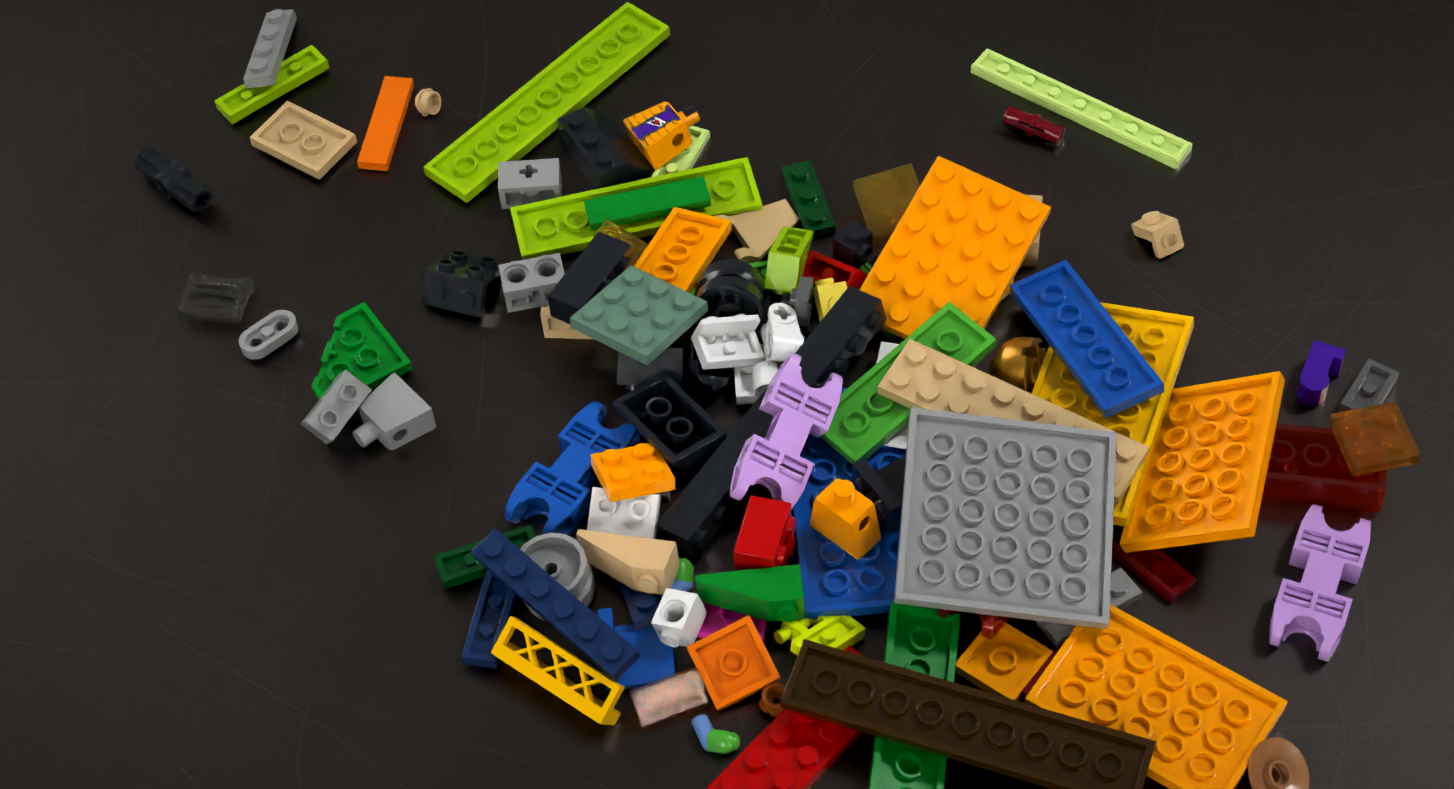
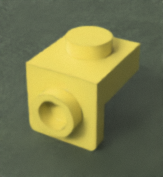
(827, 294)

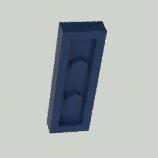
(489, 619)

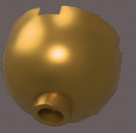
(1018, 362)

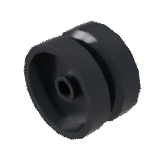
(731, 289)

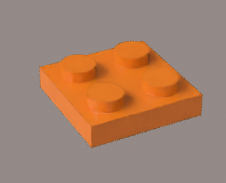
(733, 663)

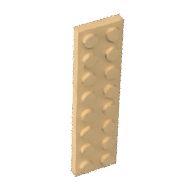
(941, 383)

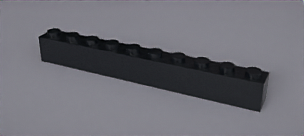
(828, 349)

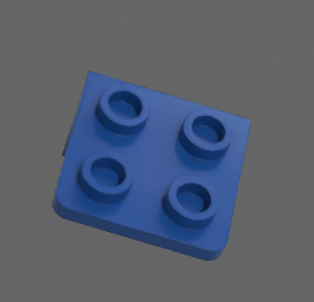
(655, 659)

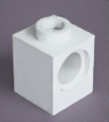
(679, 618)

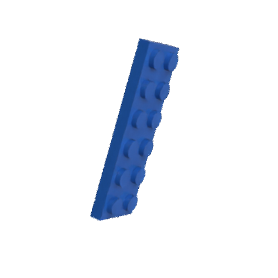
(1086, 339)

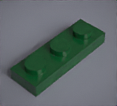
(808, 199)
(460, 566)

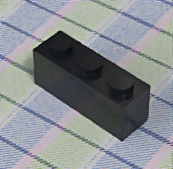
(590, 273)

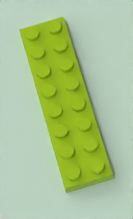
(564, 228)

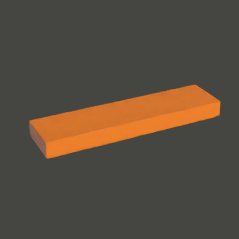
(385, 123)

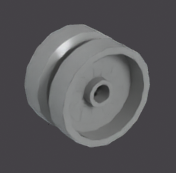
(565, 562)

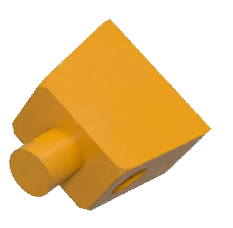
(846, 518)

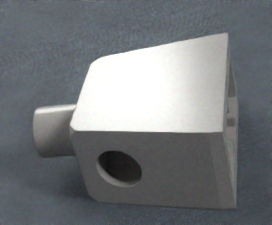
(393, 415)

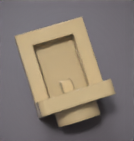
(1161, 231)

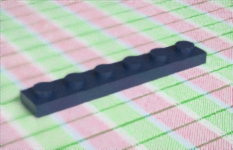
(556, 605)

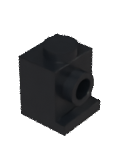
(854, 245)

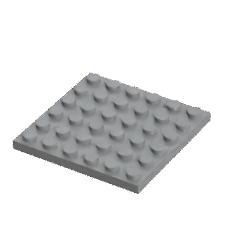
(1007, 518)

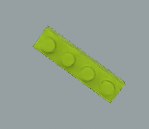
(292, 73)

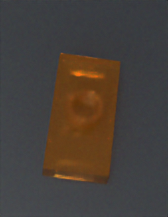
(668, 696)

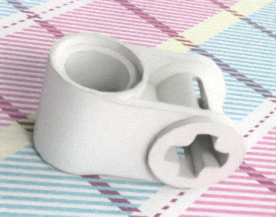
(781, 333)

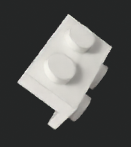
(728, 341)

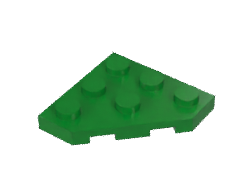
(362, 349)

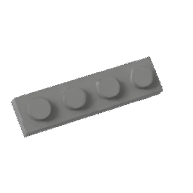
(270, 48)

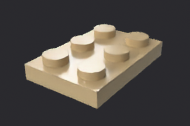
(303, 140)

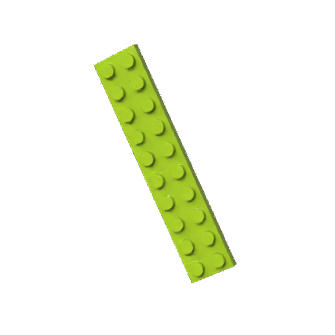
(557, 90)

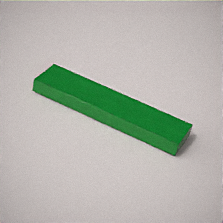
(647, 202)

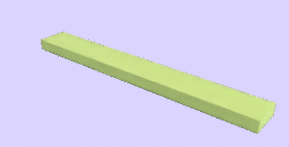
(1082, 108)

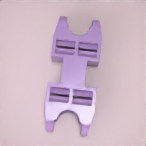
(796, 413)
(1313, 604)

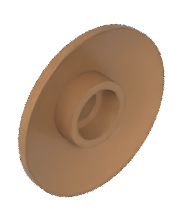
(1277, 765)

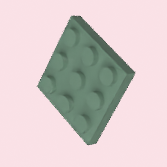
(639, 315)

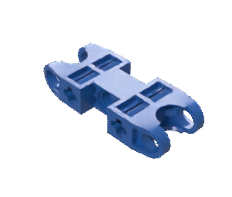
(565, 486)

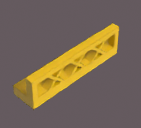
(553, 677)

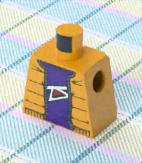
(661, 132)

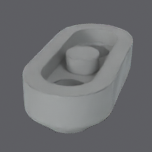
(266, 335)

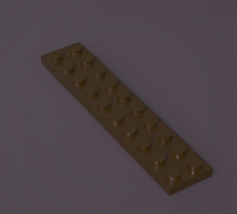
(963, 722)

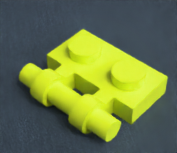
(826, 630)

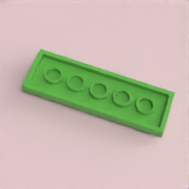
(869, 420)

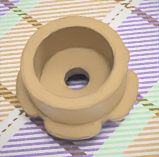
(428, 102)

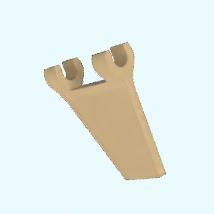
(760, 228)

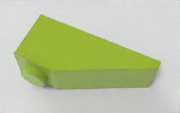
(787, 259)

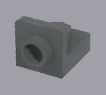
(801, 300)

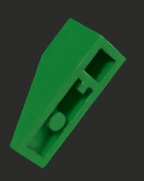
(762, 593)

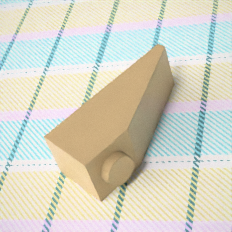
(635, 561)

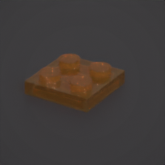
(1374, 438)

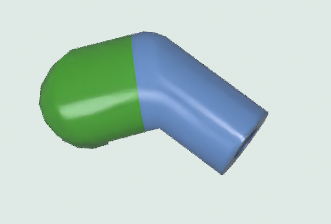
(684, 577)
(714, 739)

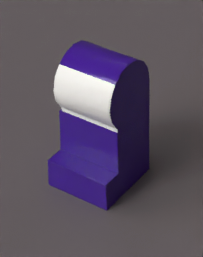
(1314, 379)

